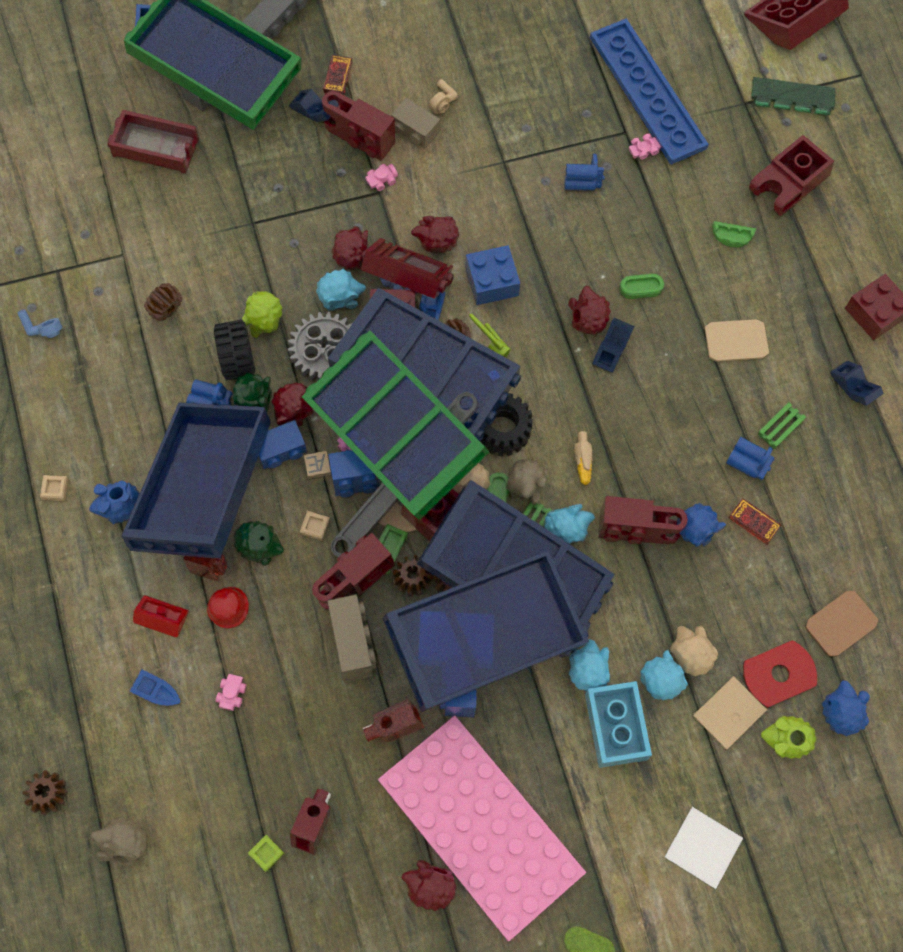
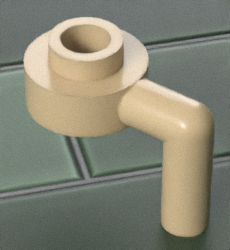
(441, 100)

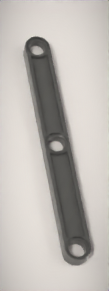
(383, 499)

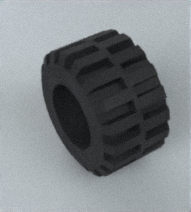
(233, 349)
(513, 440)

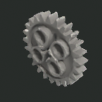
(327, 329)

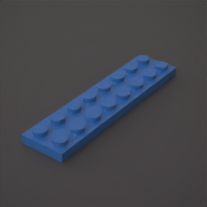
(649, 91)

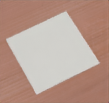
(703, 847)

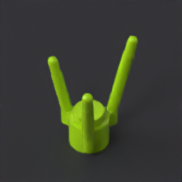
(497, 344)

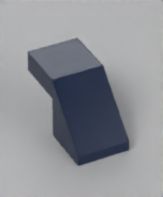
(310, 105)
(613, 345)
(853, 382)

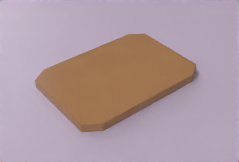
(841, 623)

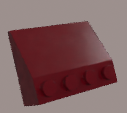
(793, 21)

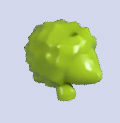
(262, 313)
(790, 737)

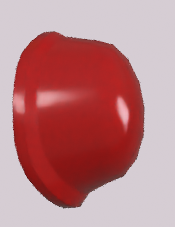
(228, 607)

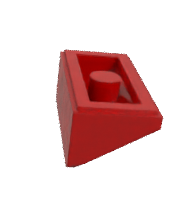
(160, 616)

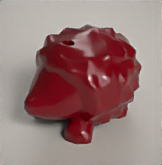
(437, 233)
(350, 248)
(589, 312)
(290, 405)
(430, 886)

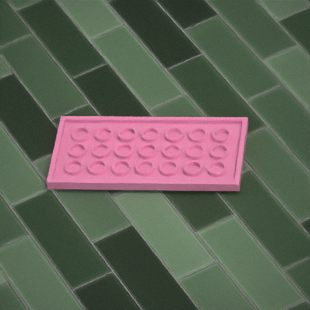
(482, 828)

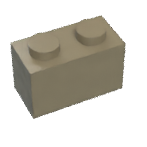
(416, 123)

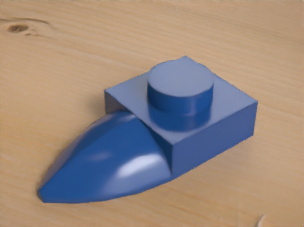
(154, 689)

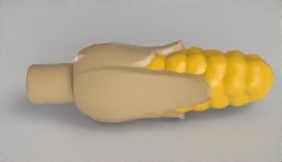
(583, 456)

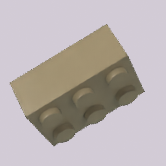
(352, 638)

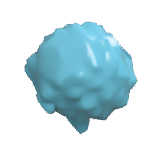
(339, 290)
(569, 523)
(589, 666)
(663, 677)

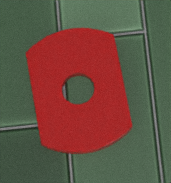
(759, 679)

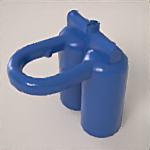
(584, 176)
(209, 393)
(751, 459)

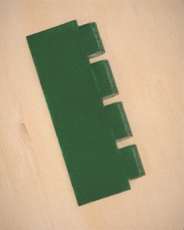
(786, 93)

